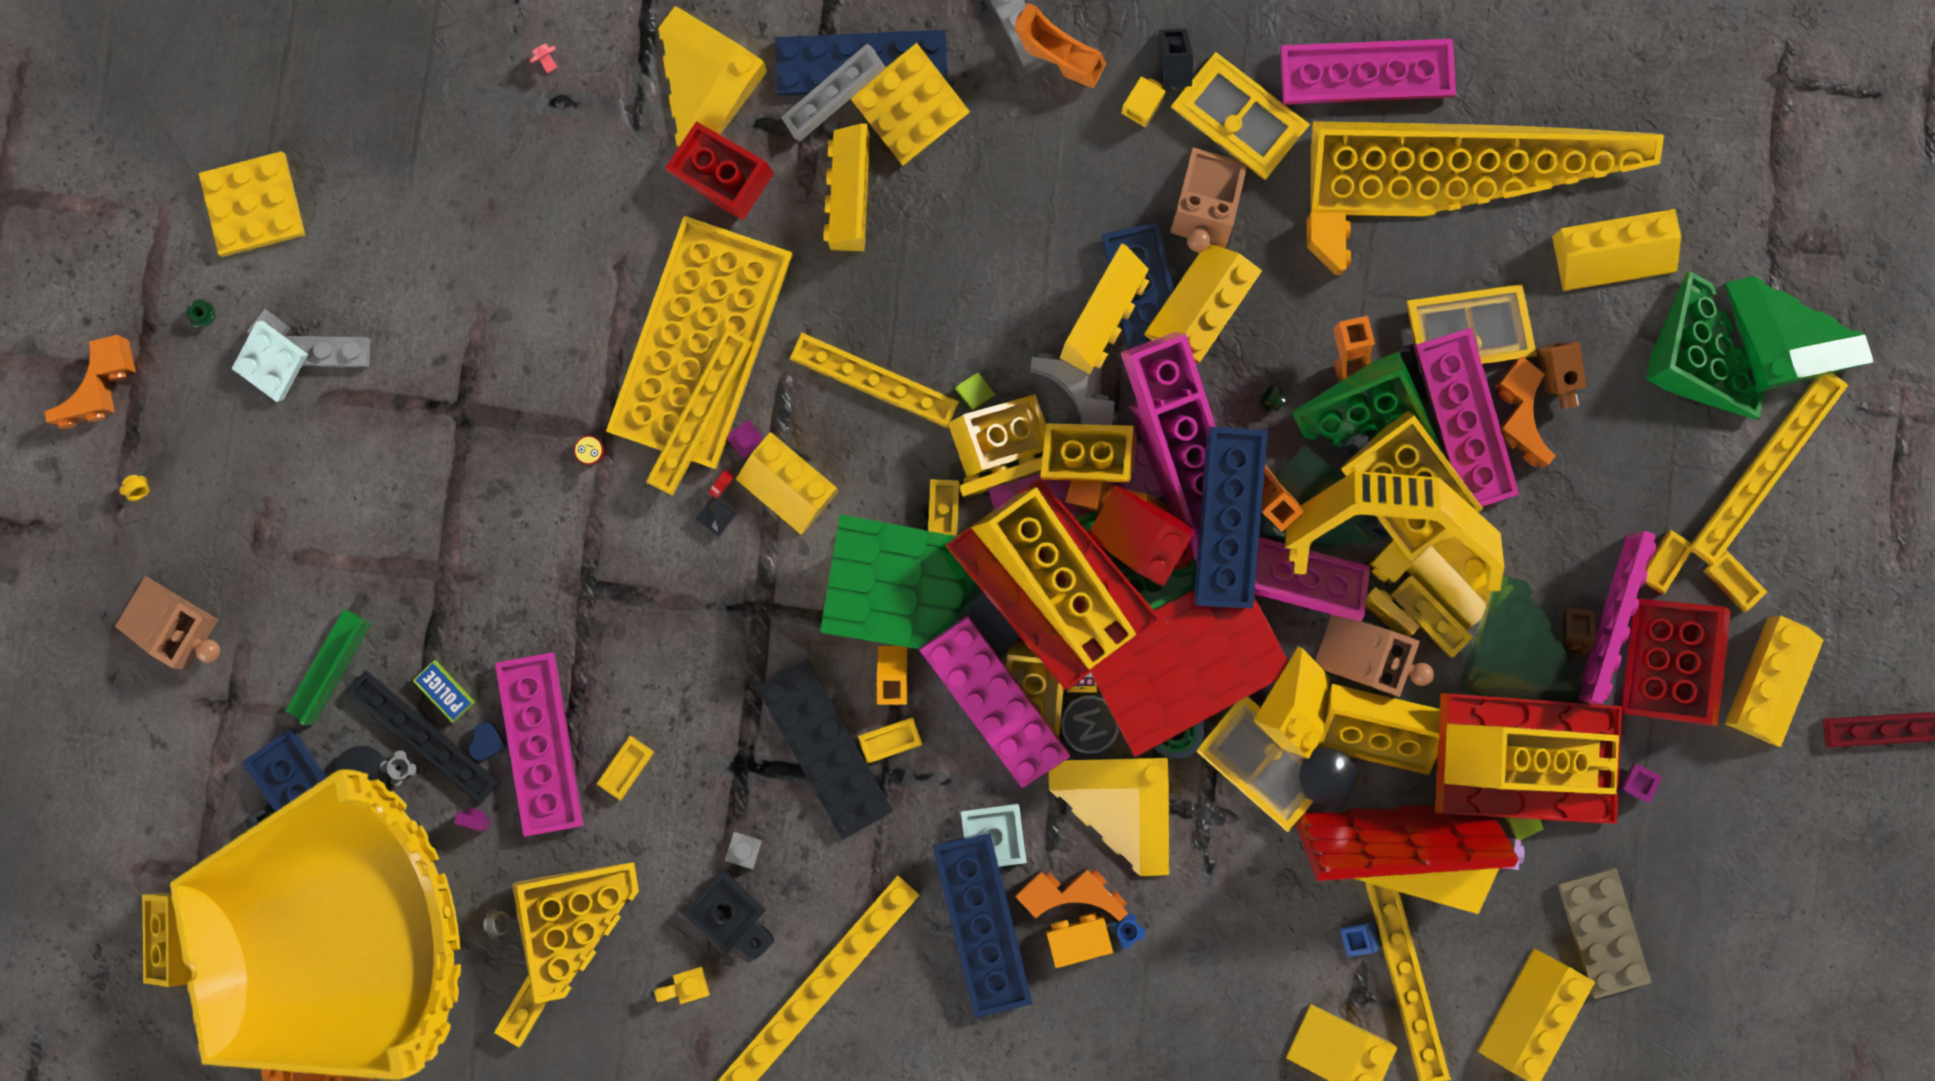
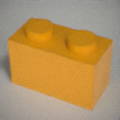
(1079, 940)

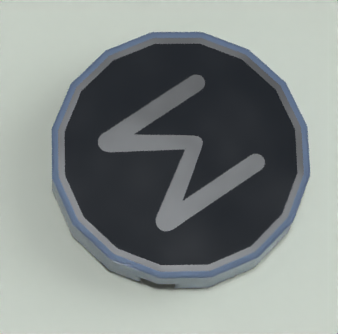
(1089, 725)

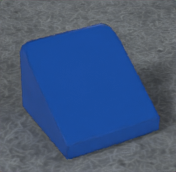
(1361, 938)

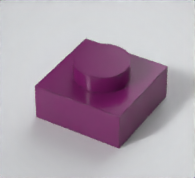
(745, 439)
(1641, 783)
(473, 819)

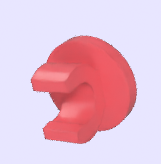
(543, 54)

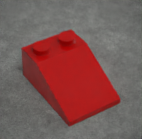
(720, 170)
(1141, 534)

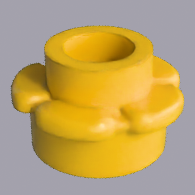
(134, 487)

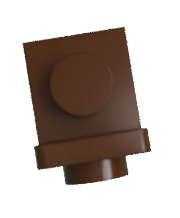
(1579, 631)

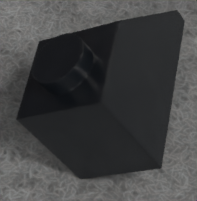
(1175, 58)

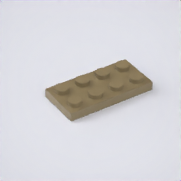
(1604, 932)

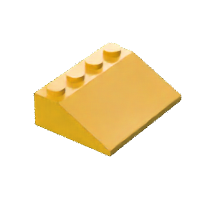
(1409, 450)

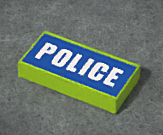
(444, 691)

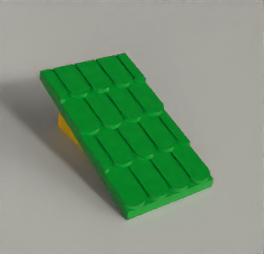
(892, 583)

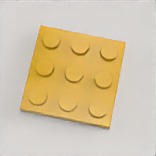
(910, 104)
(251, 204)

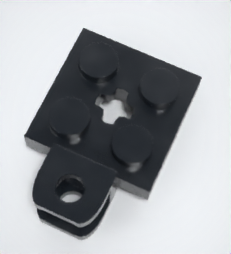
(743, 924)

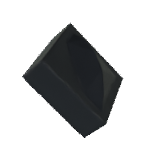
(716, 516)

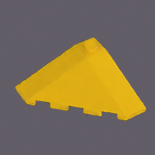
(706, 73)
(1123, 803)
(565, 919)

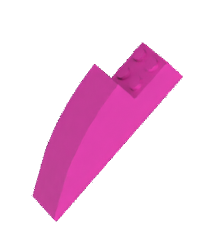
(1172, 421)

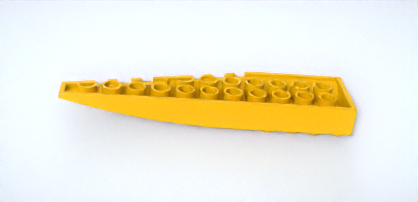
(1449, 166)

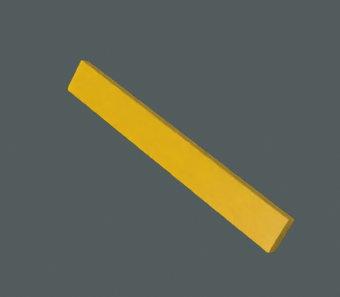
(1767, 468)
(1408, 983)

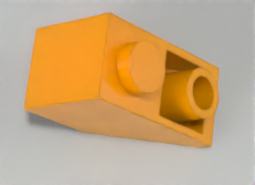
(1327, 239)
(892, 675)

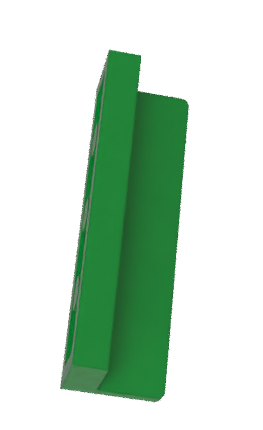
(328, 667)

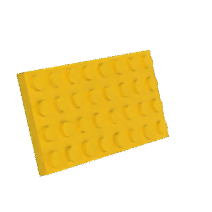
(706, 286)

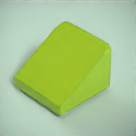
(975, 392)
(1524, 827)

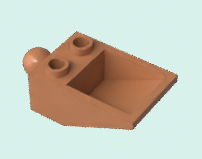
(1208, 200)
(168, 626)
(1364, 654)

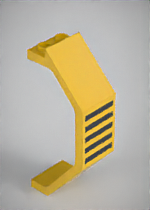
(1395, 497)

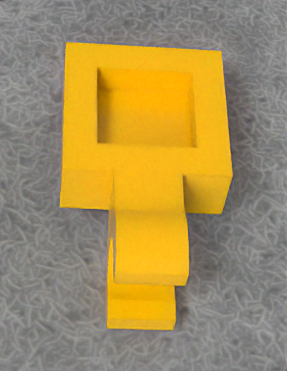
(687, 986)

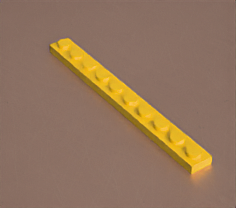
(822, 982)

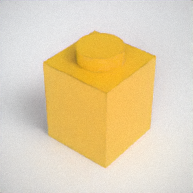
(1143, 101)
(1390, 563)

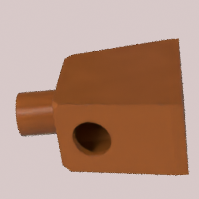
(1562, 370)

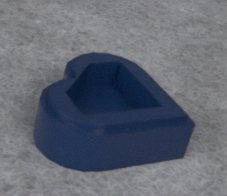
(486, 741)

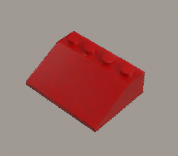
(1676, 661)

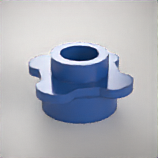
(1119, 930)

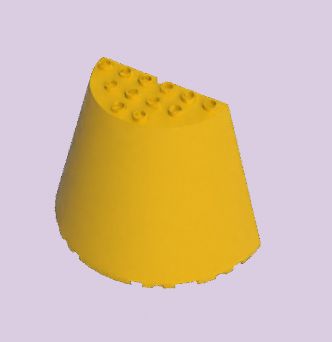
(322, 939)

